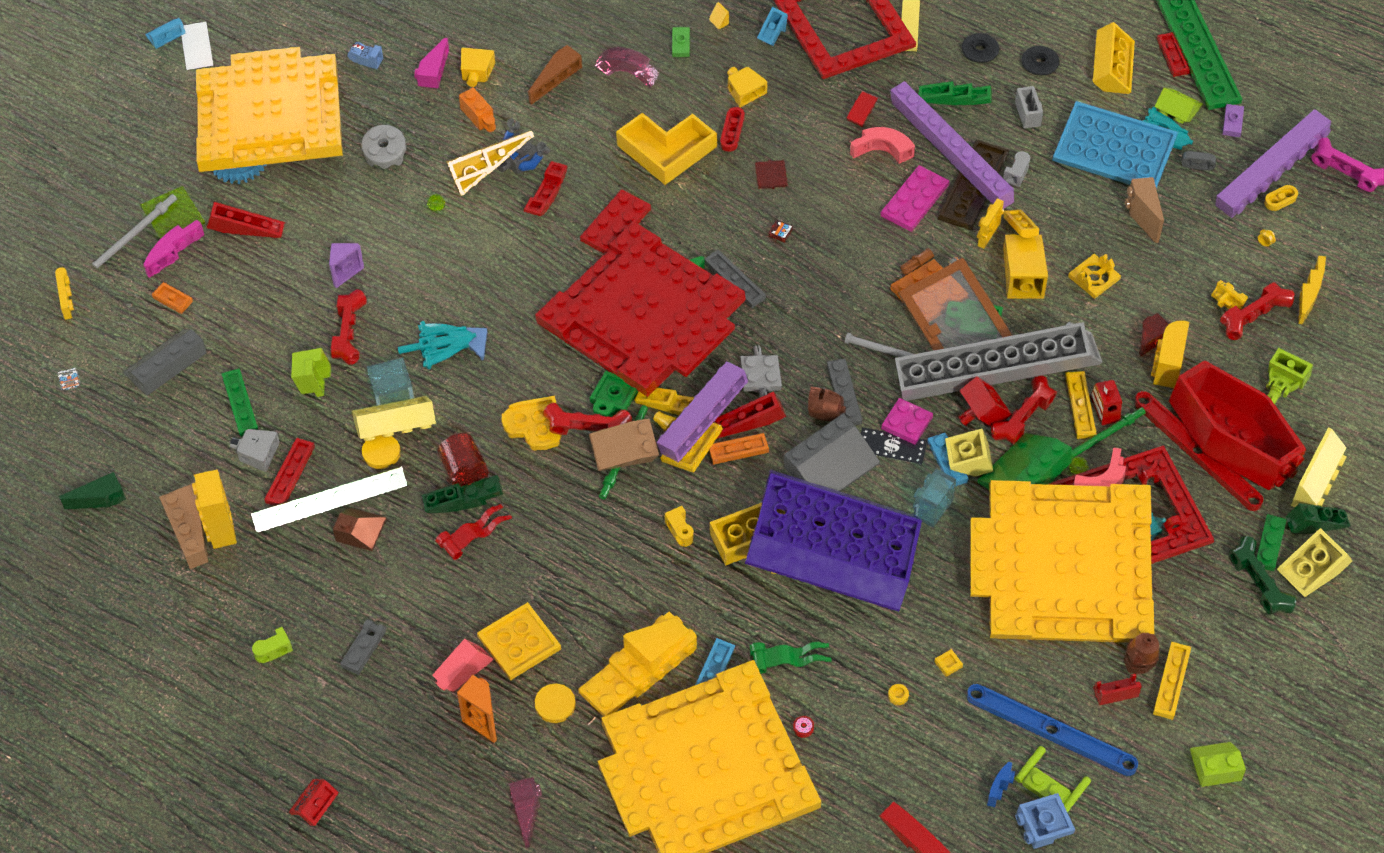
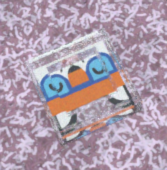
(69, 379)

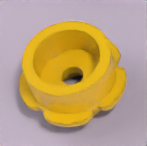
(1266, 237)

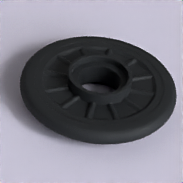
(1032, 54)
(981, 56)

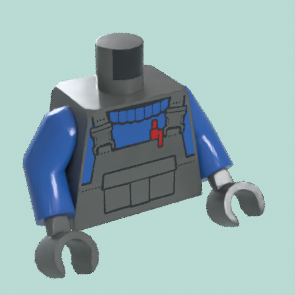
(524, 158)

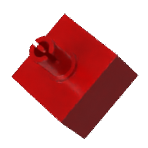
(983, 402)

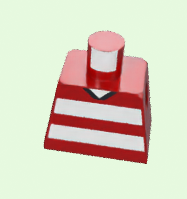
(1104, 396)

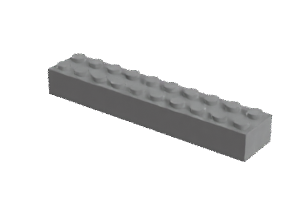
(994, 361)

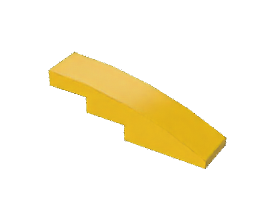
(1310, 290)

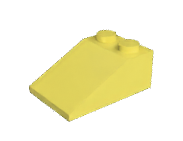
(1314, 563)

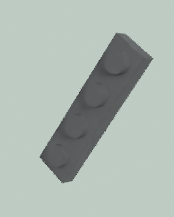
(724, 267)
(843, 386)

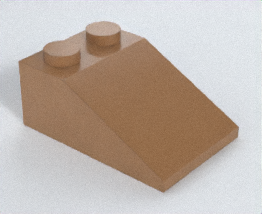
(1145, 206)
(624, 445)

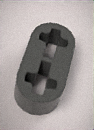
(1198, 160)

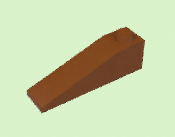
(559, 68)

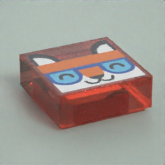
(780, 231)

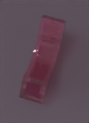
(627, 60)

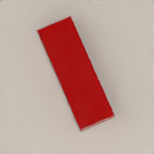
(1173, 54)

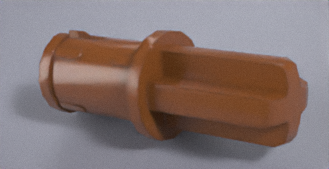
(917, 261)

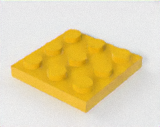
(519, 641)

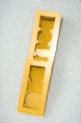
(664, 400)

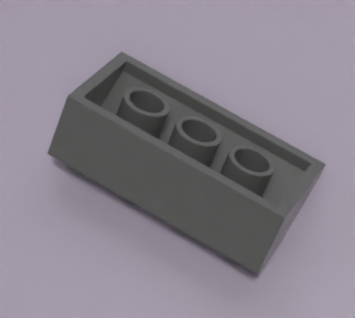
(166, 361)

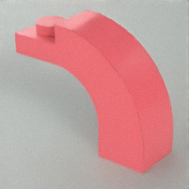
(883, 139)
(1114, 474)

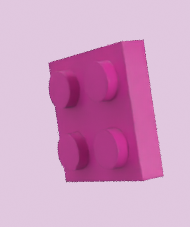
(907, 421)

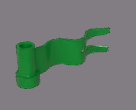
(785, 654)

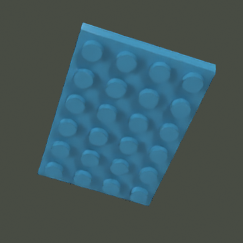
(1114, 145)

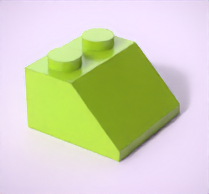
(1177, 105)
(1218, 764)

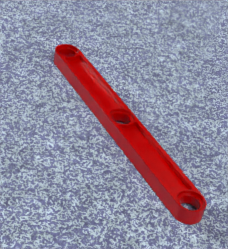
(1180, 435)

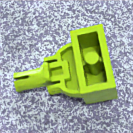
(1286, 374)

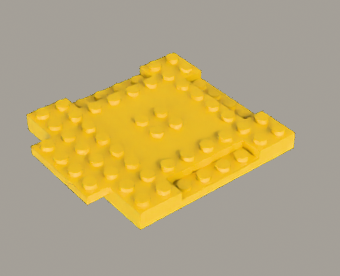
(268, 110)
(1065, 561)
(705, 765)

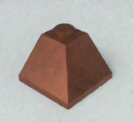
(358, 528)

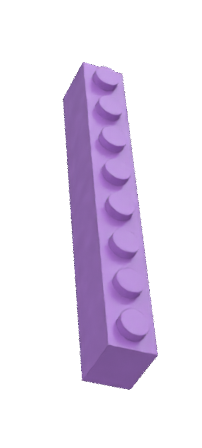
(1273, 163)

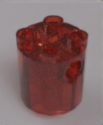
(462, 459)

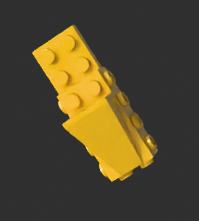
(640, 664)

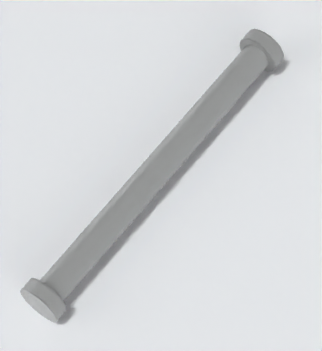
(875, 346)

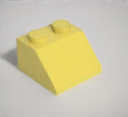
(969, 453)

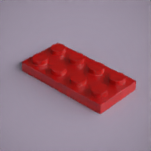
(614, 220)

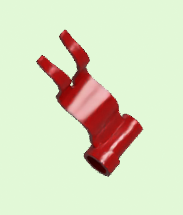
(469, 531)

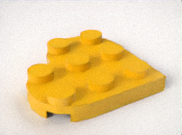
(527, 421)

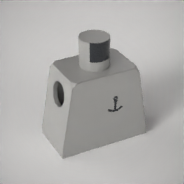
(256, 448)

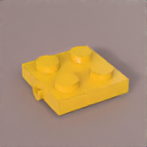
(990, 223)

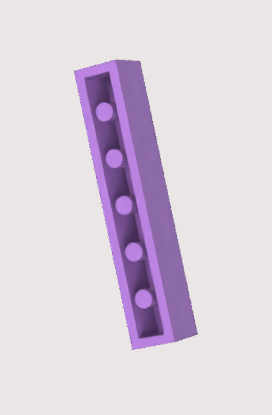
(702, 411)

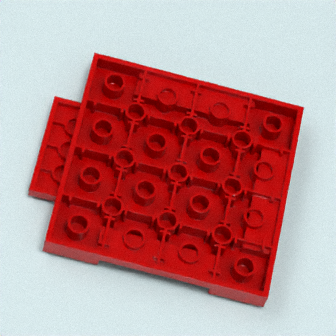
(643, 311)

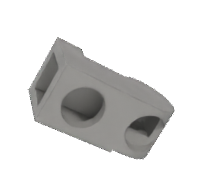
(1019, 169)

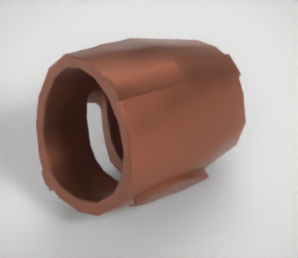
(825, 404)
(1142, 652)

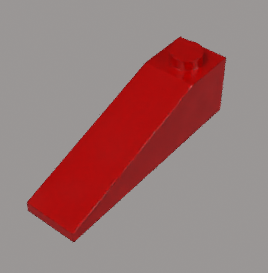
(241, 222)
(751, 415)

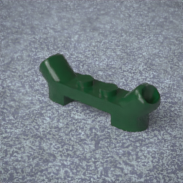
(1272, 598)

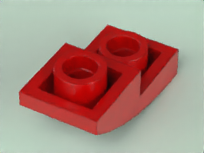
(862, 108)

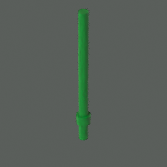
(1126, 420)
(610, 480)

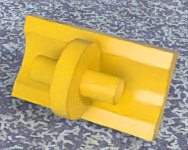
(1227, 296)

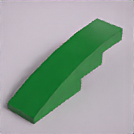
(949, 94)

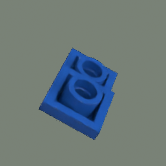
(1000, 783)

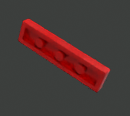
(289, 472)

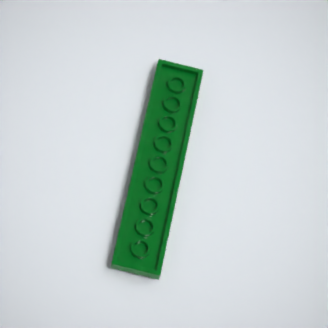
(1200, 53)

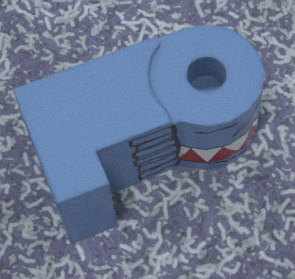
(366, 55)

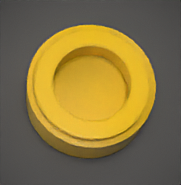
(898, 694)

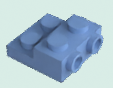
(1044, 820)

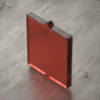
(771, 174)

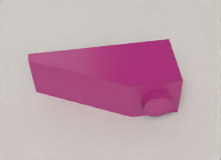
(432, 66)

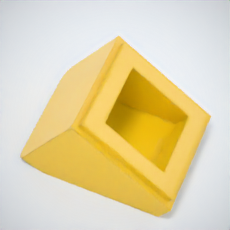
(719, 16)

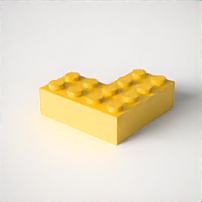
(666, 152)

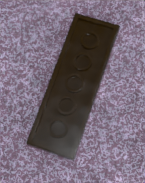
(964, 199)

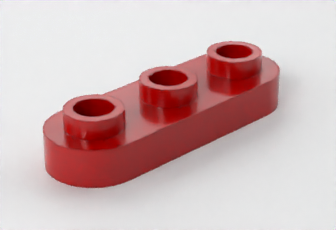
(733, 122)

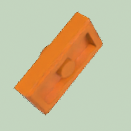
(172, 298)

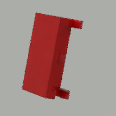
(1117, 690)

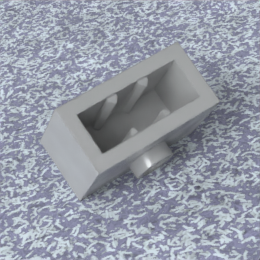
(1029, 107)

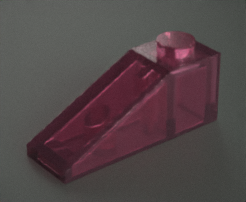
(526, 804)

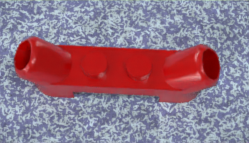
(1272, 296)
(341, 346)
(561, 421)
(1014, 428)

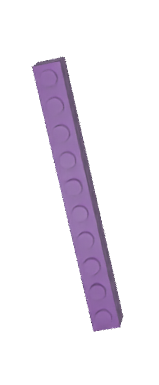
(951, 145)

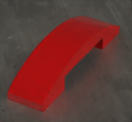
(548, 189)

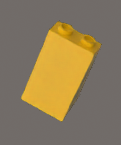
(1025, 267)

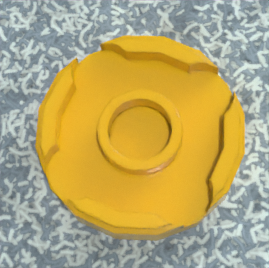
(381, 452)
(555, 703)

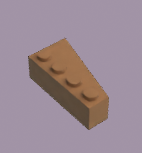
(186, 524)

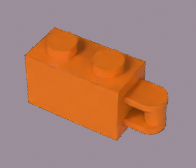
(477, 110)

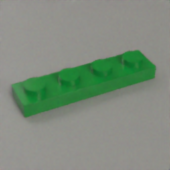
(239, 401)

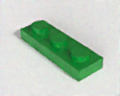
(1271, 541)

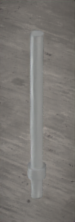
(159, 209)

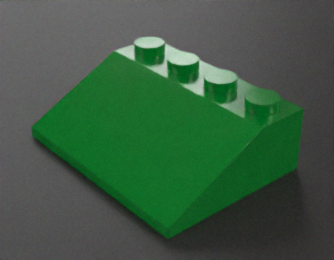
(1032, 460)

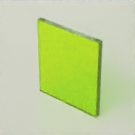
(179, 213)

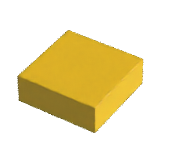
(948, 662)

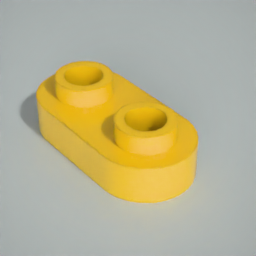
(1277, 199)

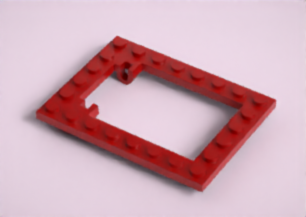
(827, 66)
(1191, 528)

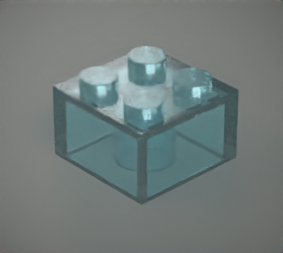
(390, 381)
(934, 497)

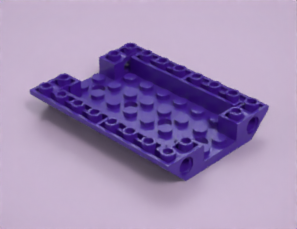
(830, 553)

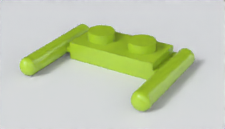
(1044, 786)

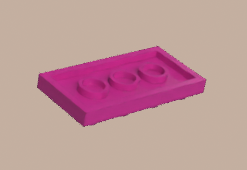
(915, 198)

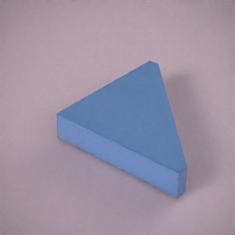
(478, 343)

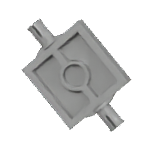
(761, 372)

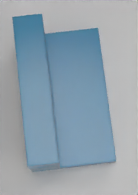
(166, 33)

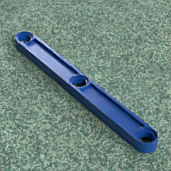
(1065, 735)

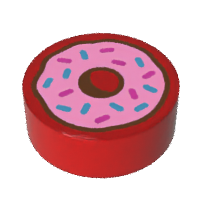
(803, 726)

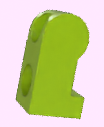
(272, 647)

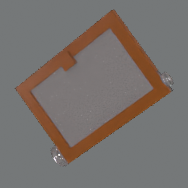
(953, 308)

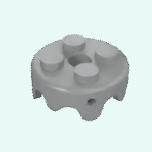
(386, 156)

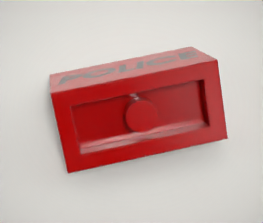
(314, 801)

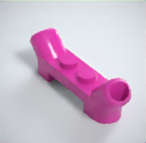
(1328, 156)

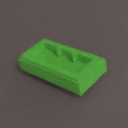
(681, 42)

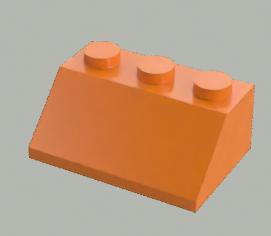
(477, 707)

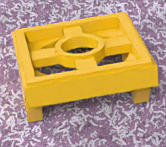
(1085, 283)

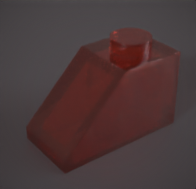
(1151, 332)

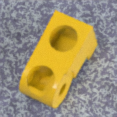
(678, 527)

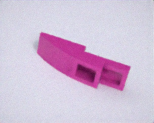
(167, 248)

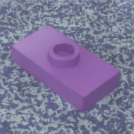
(1233, 120)

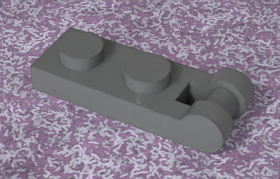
(363, 647)

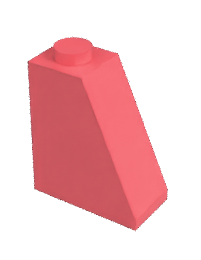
(461, 665)

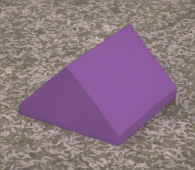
(345, 262)

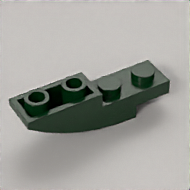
(464, 497)

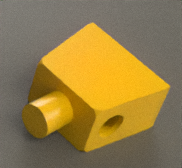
(476, 65)
(745, 85)

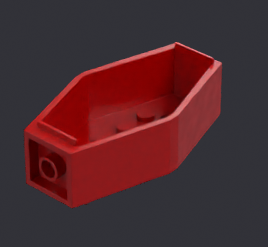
(1237, 425)

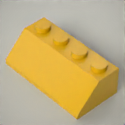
(1113, 60)

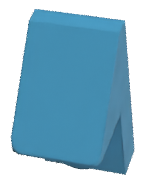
(773, 25)

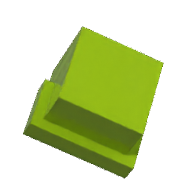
(309, 371)

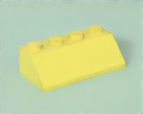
(394, 417)
(1321, 471)

